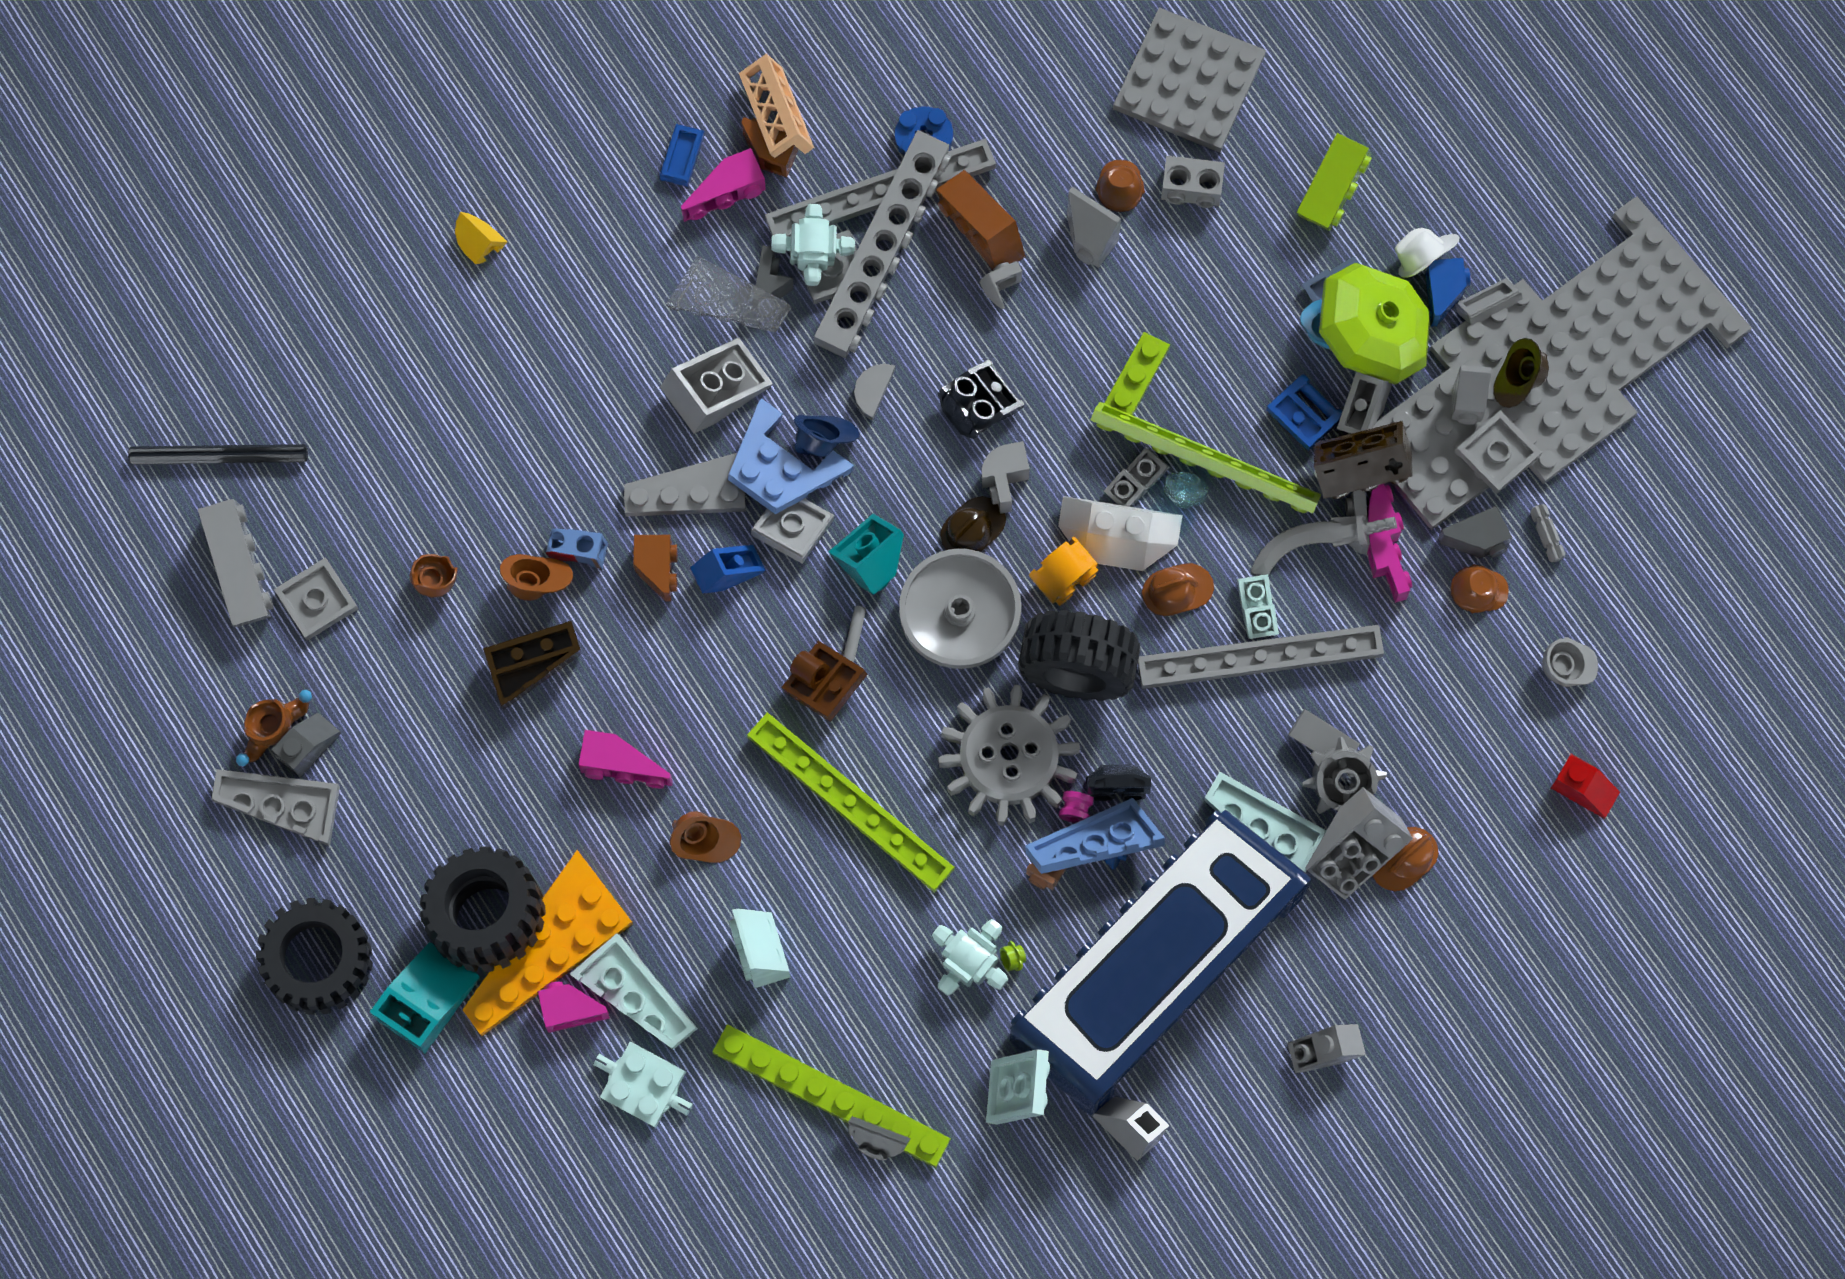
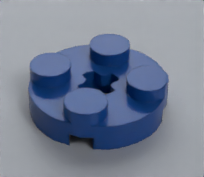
(922, 118)

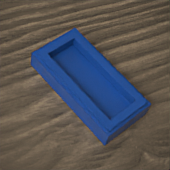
(682, 155)

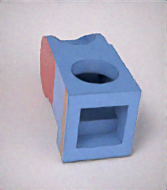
(577, 546)

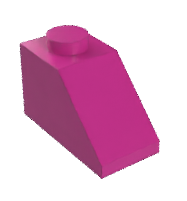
(568, 1007)

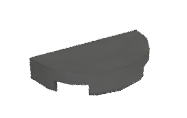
(875, 1140)

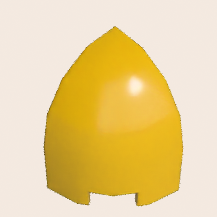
(477, 237)

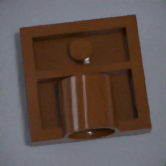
(823, 680)

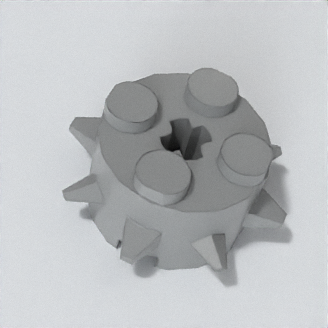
(1332, 765)

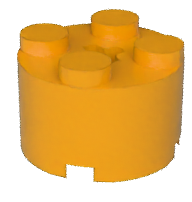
(1063, 570)

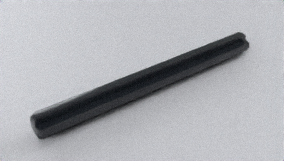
(218, 454)

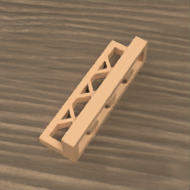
(779, 100)

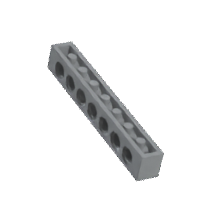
(921, 150)

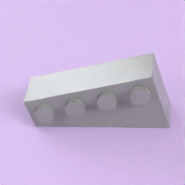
(235, 562)

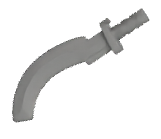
(1317, 533)

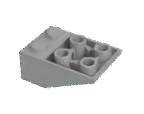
(1357, 843)

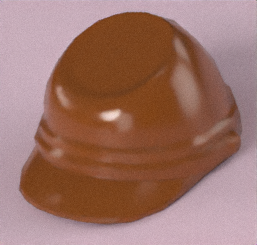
(1120, 186)
(1479, 589)

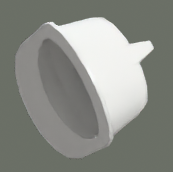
(1420, 249)

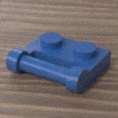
(1299, 417)

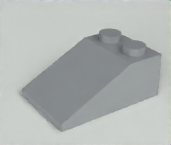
(714, 384)

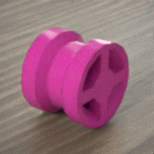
(1075, 806)

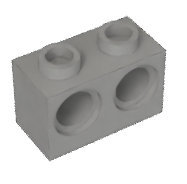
(1193, 173)

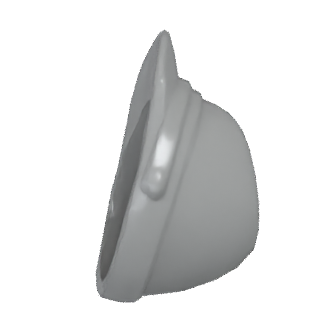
(1569, 663)

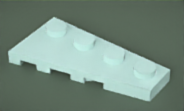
(1277, 825)

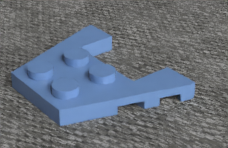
(774, 474)

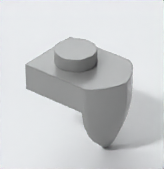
(1001, 278)

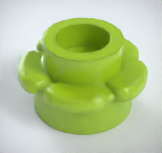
(1012, 956)

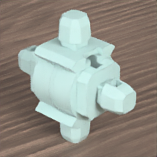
(813, 244)
(970, 957)

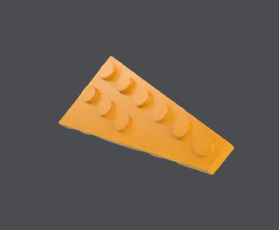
(576, 924)

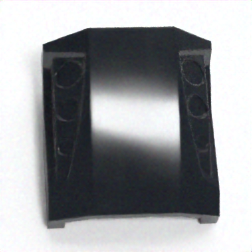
(978, 400)
(1117, 779)

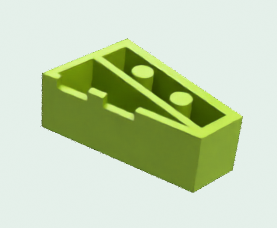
(1335, 182)

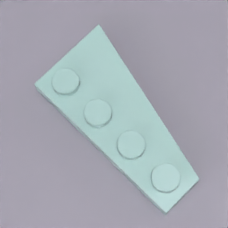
(628, 985)

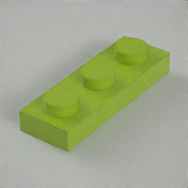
(1138, 373)

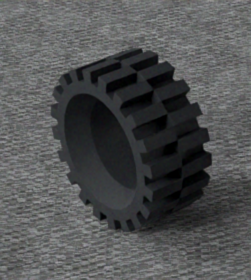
(334, 988)

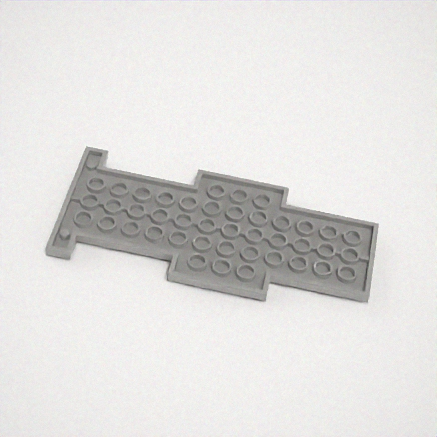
(1597, 339)

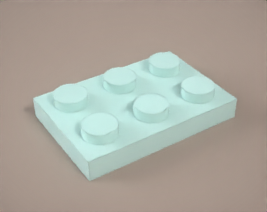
(1017, 1087)

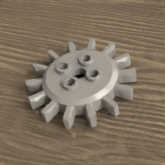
(989, 775)

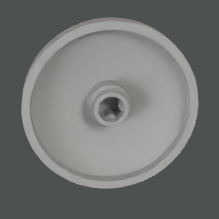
(960, 608)

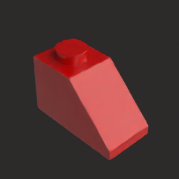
(1586, 786)

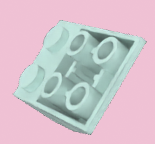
(758, 947)

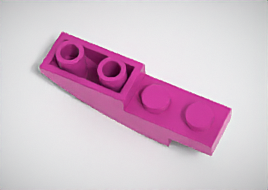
(1382, 554)

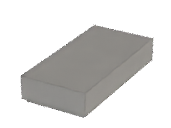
(1488, 301)

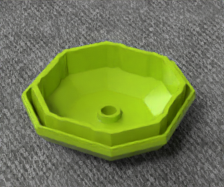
(1374, 323)

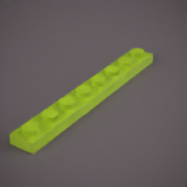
(1195, 454)
(851, 802)
(827, 1092)

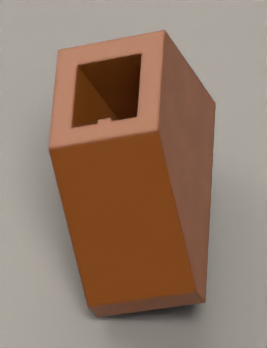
(779, 165)
(654, 562)

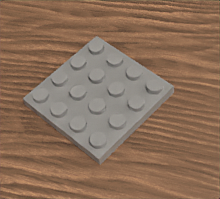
(1189, 79)

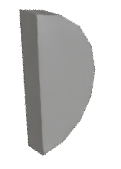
(871, 388)

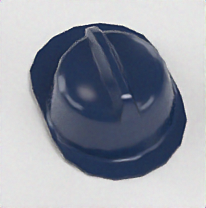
(822, 434)

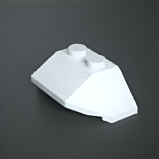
(1120, 533)

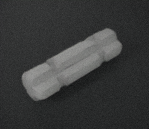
(1547, 533)

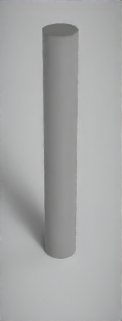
(854, 633)

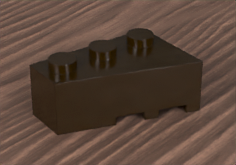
(529, 660)

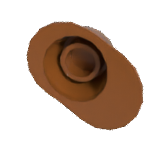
(534, 576)
(1177, 589)
(704, 838)
(1409, 862)

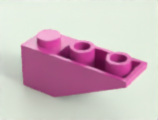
(730, 181)
(613, 757)

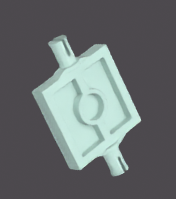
(643, 1084)

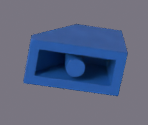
(1445, 286)
(726, 568)

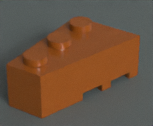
(981, 220)

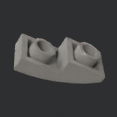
(1137, 478)
(1318, 734)

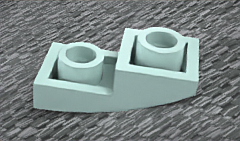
(1257, 606)

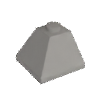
(1092, 228)

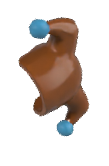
(268, 723)

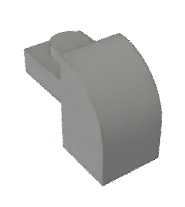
(1004, 466)

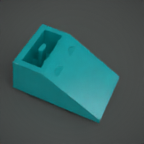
(424, 997)

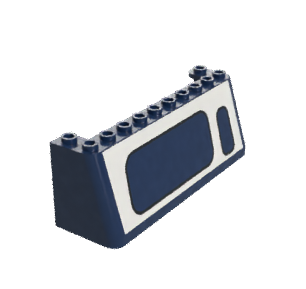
(1158, 958)

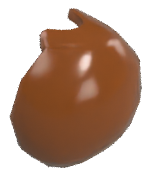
(433, 575)

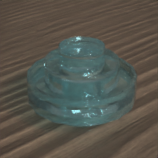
(1185, 489)

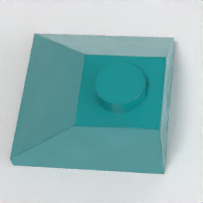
(870, 553)

